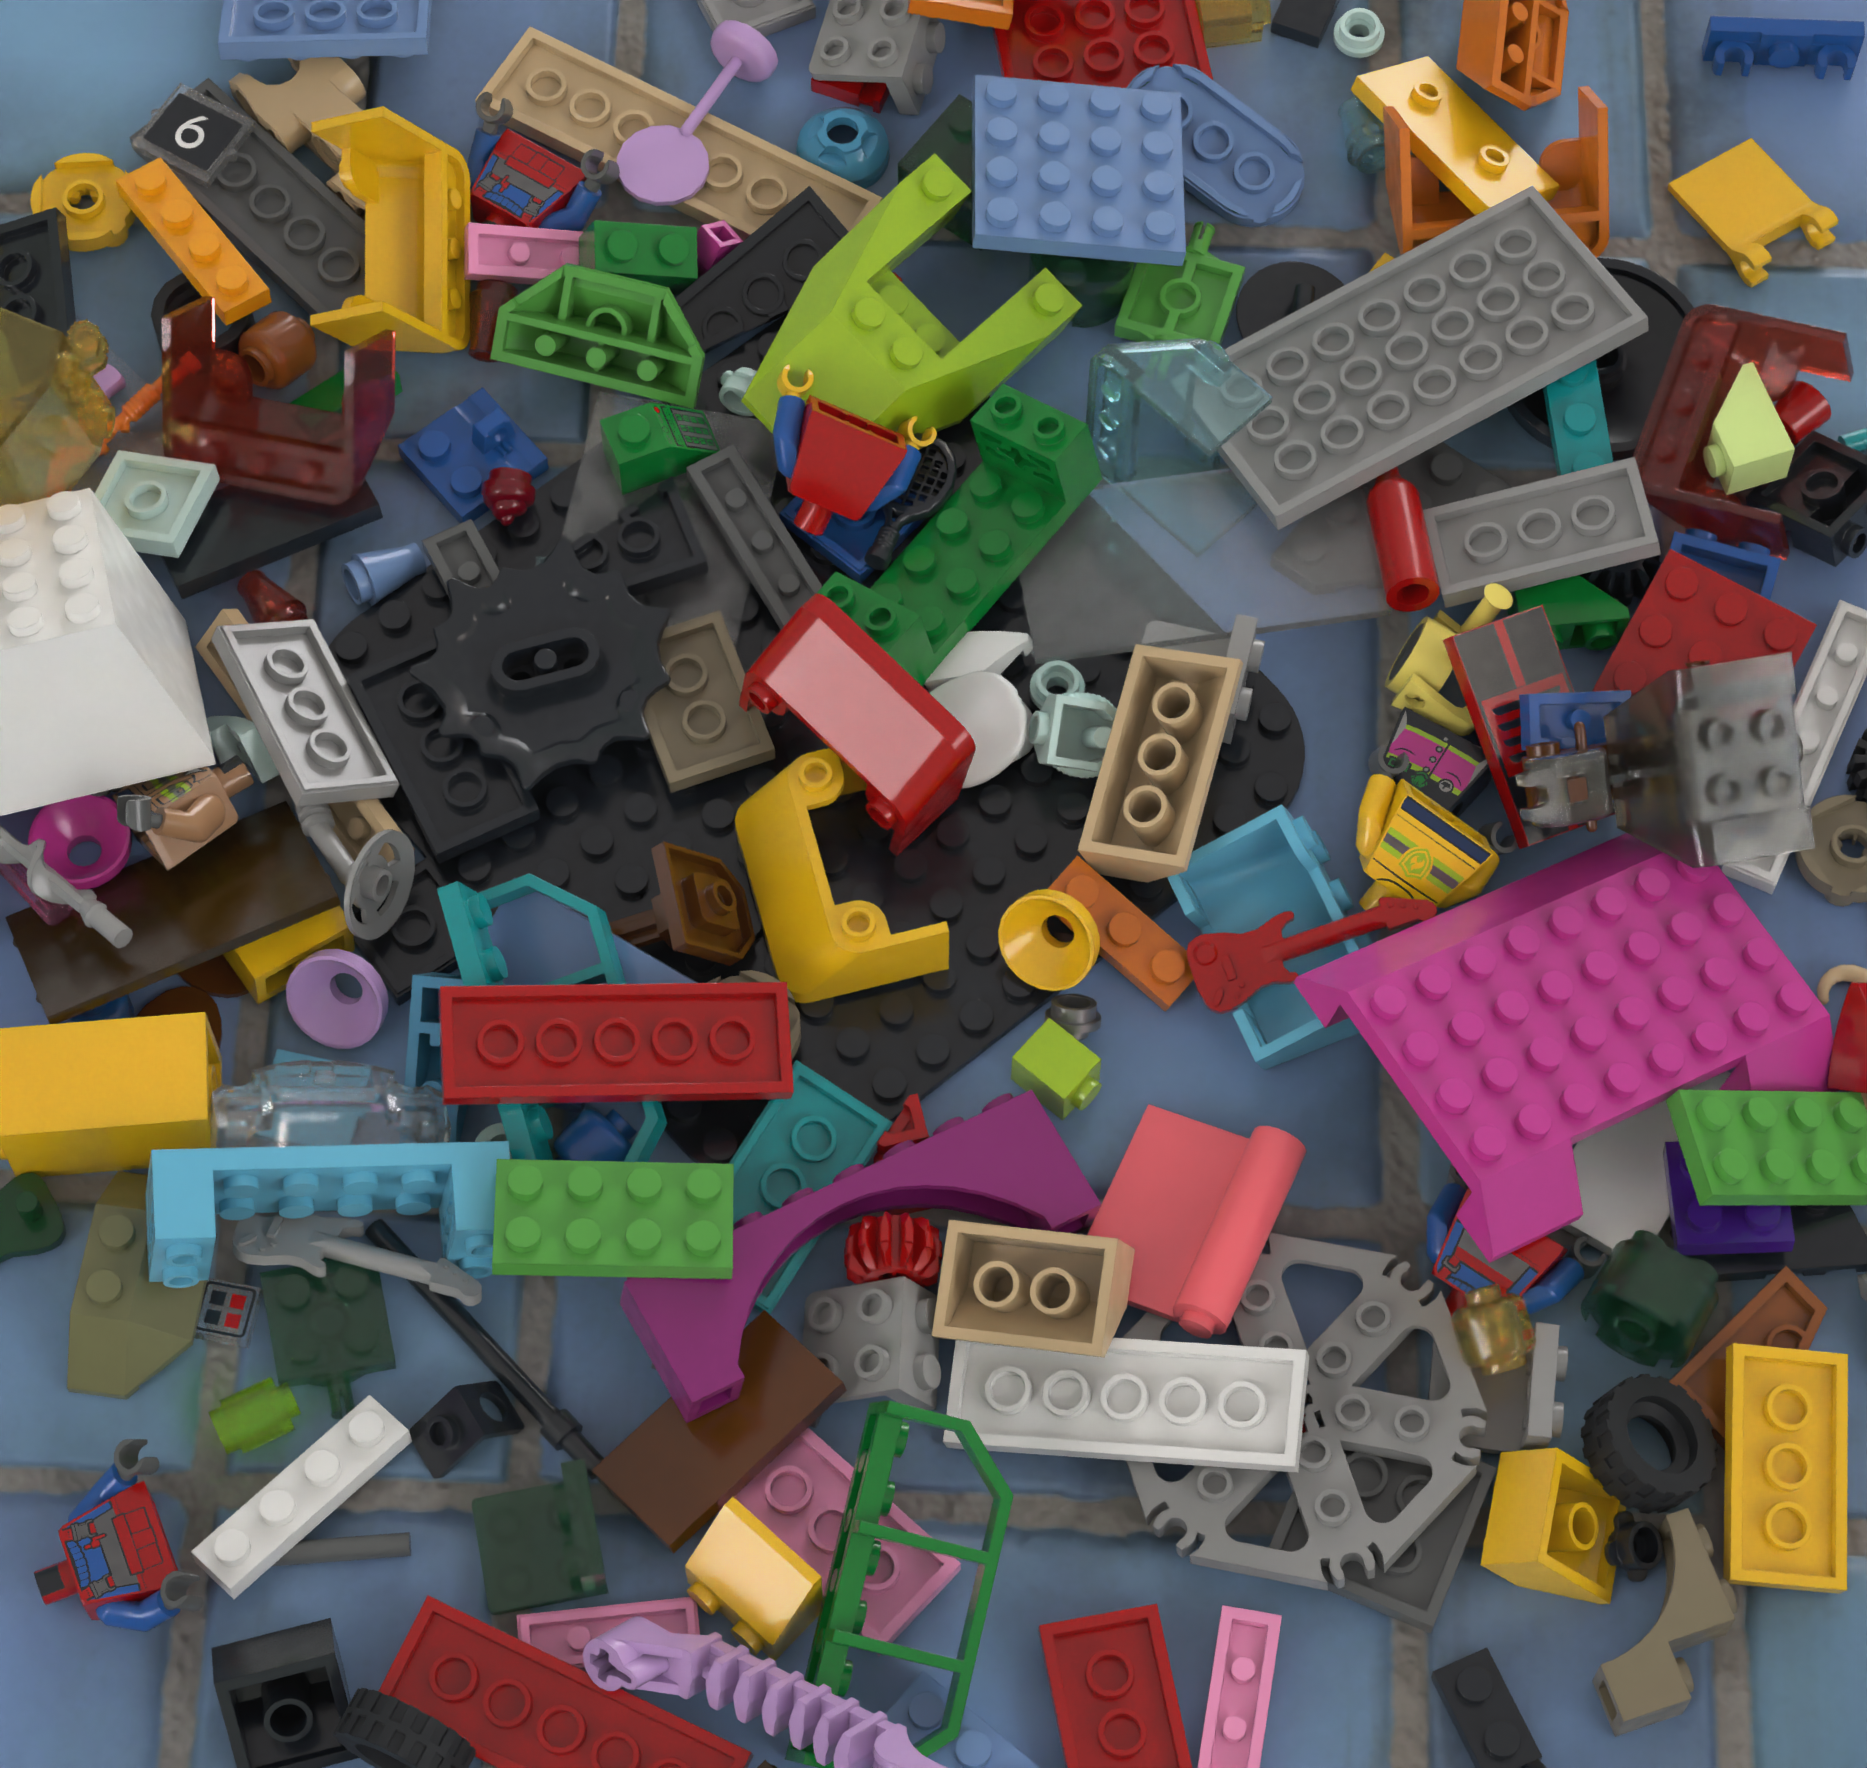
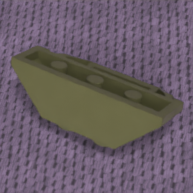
(119, 1320)

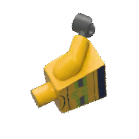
(1419, 846)

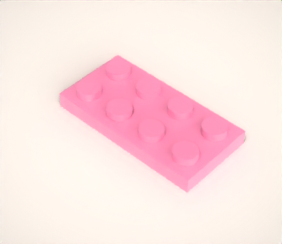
(803, 1505)

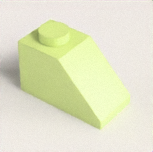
(1748, 437)

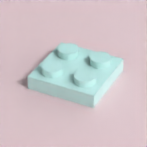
(156, 499)

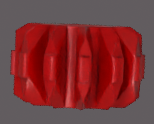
(893, 1248)

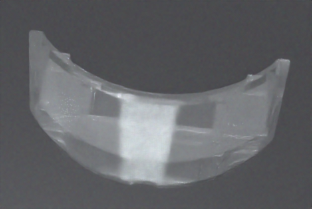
(326, 1106)

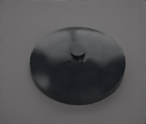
(1629, 372)

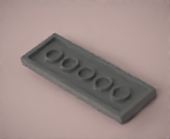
(284, 219)

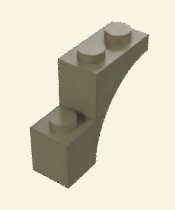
(1697, 1607)

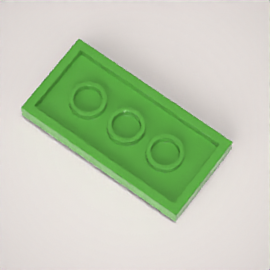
(1773, 1146)
(613, 1219)

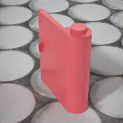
(1196, 1214)

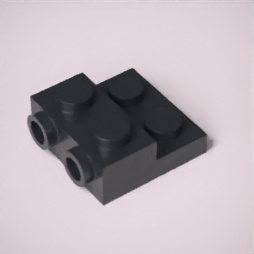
(1821, 499)

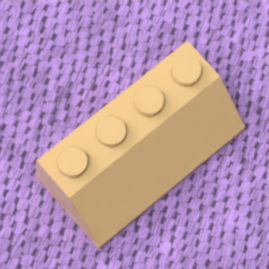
(1159, 763)

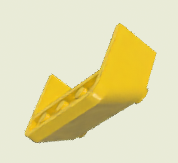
(413, 233)
(810, 940)

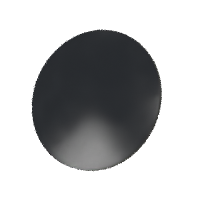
(1279, 292)

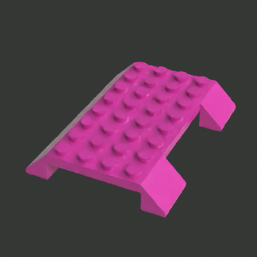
(1570, 1013)

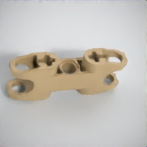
(316, 92)

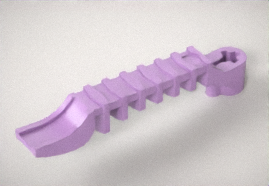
(655, 1660)

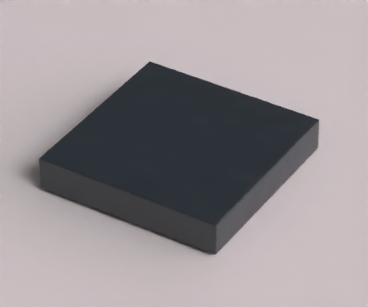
(418, 938)

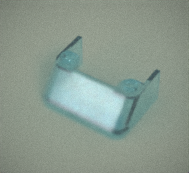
(1166, 407)

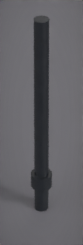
(558, 1426)

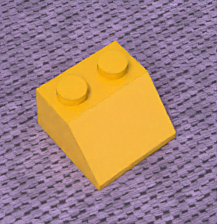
(1550, 1526)
(753, 1582)

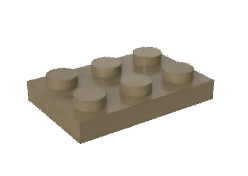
(698, 717)

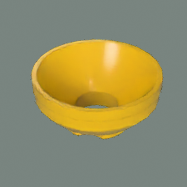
(1035, 953)

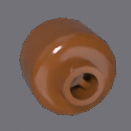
(278, 349)

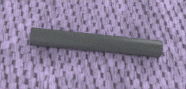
(348, 1549)

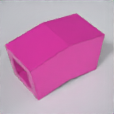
(714, 243)

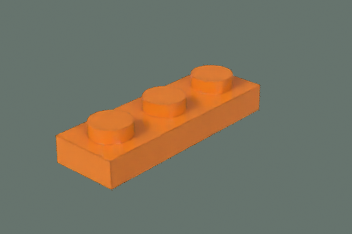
(1128, 936)

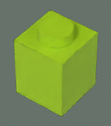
(1057, 1070)

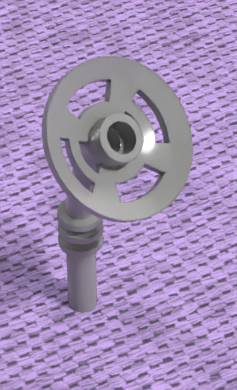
(369, 876)

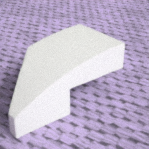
(980, 652)

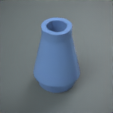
(380, 572)

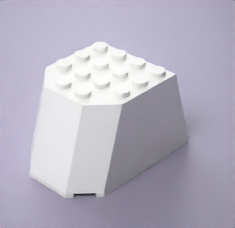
(89, 660)

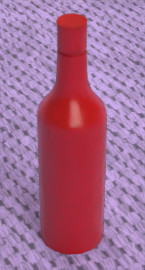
(1402, 543)

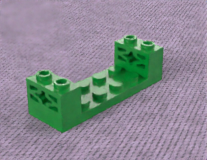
(1026, 487)

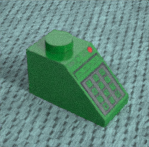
(654, 443)

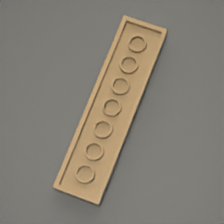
(588, 105)

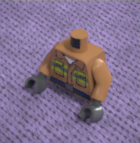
(181, 810)

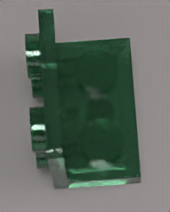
(540, 1544)

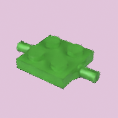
(1184, 299)

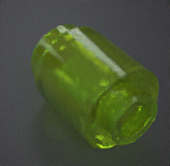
(255, 1416)

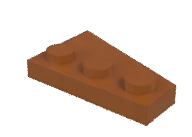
(1777, 1316)

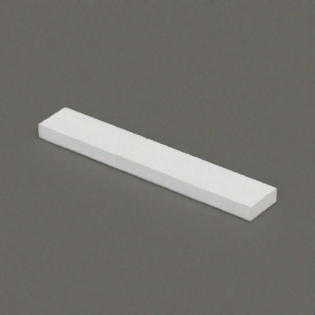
(1819, 720)

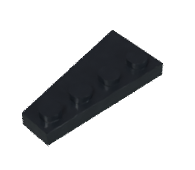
(762, 273)

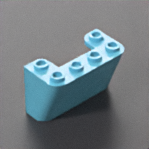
(1244, 883)

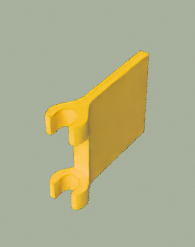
(1748, 204)

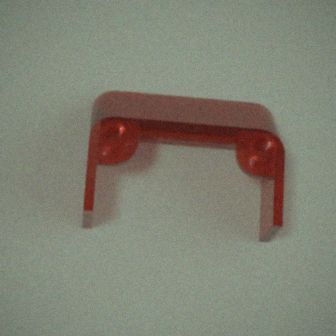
(1694, 385)
(263, 441)

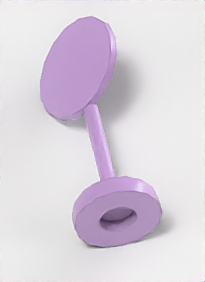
(670, 163)

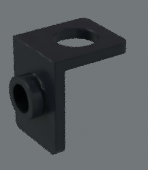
(460, 1424)

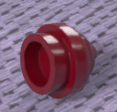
(508, 493)

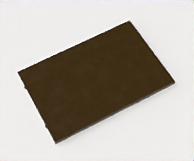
(212, 902)

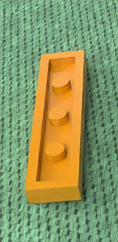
(193, 240)

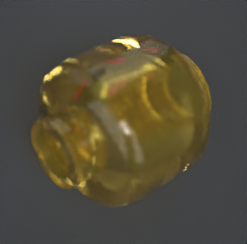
(1493, 1330)

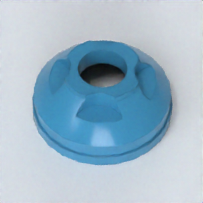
(859, 161)

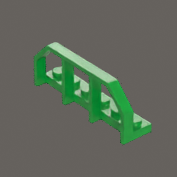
(858, 1556)

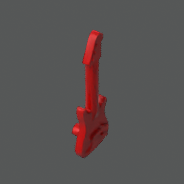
(1237, 966)

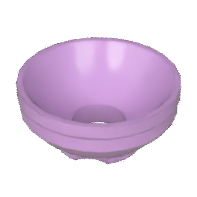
(328, 1013)

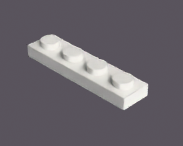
(301, 1496)

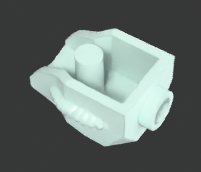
(1072, 732)

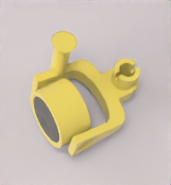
(1425, 664)

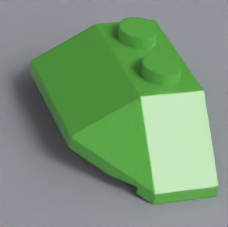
(603, 334)

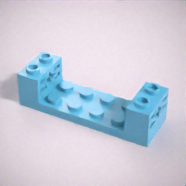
(195, 1184)

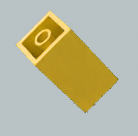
(105, 1092)

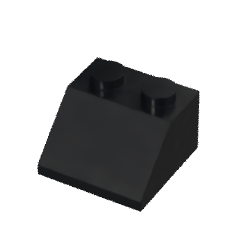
(283, 1697)

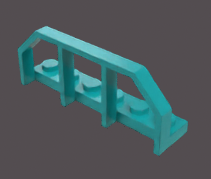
(483, 964)

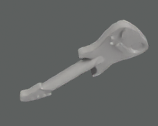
(307, 1240)

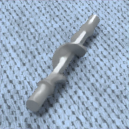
(54, 888)

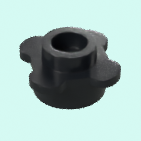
(1633, 1546)

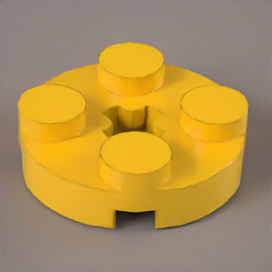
(80, 175)

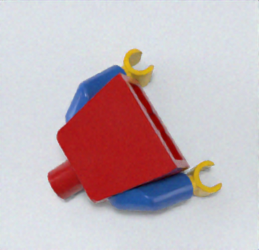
(839, 457)

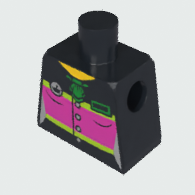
(1439, 762)

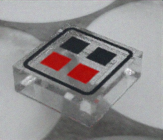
(228, 1313)

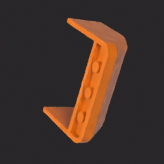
(1574, 163)

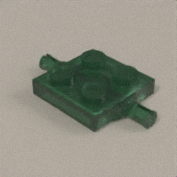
(327, 1328)

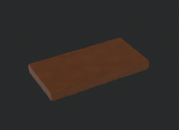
(685, 1472)

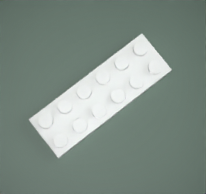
(1136, 1403)

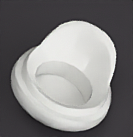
(994, 719)

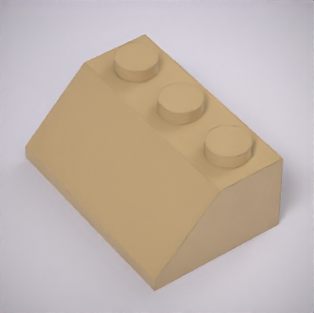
(1032, 1288)

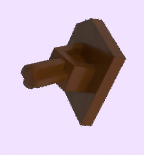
(698, 908)

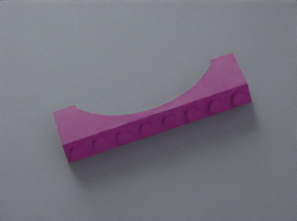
(994, 1166)

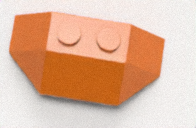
(1514, 48)

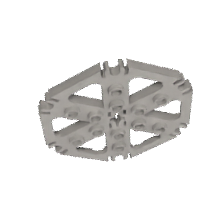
(1352, 1421)

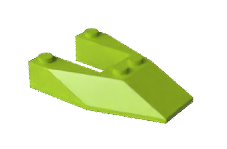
(878, 343)

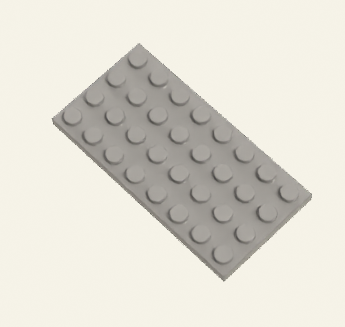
(1421, 353)

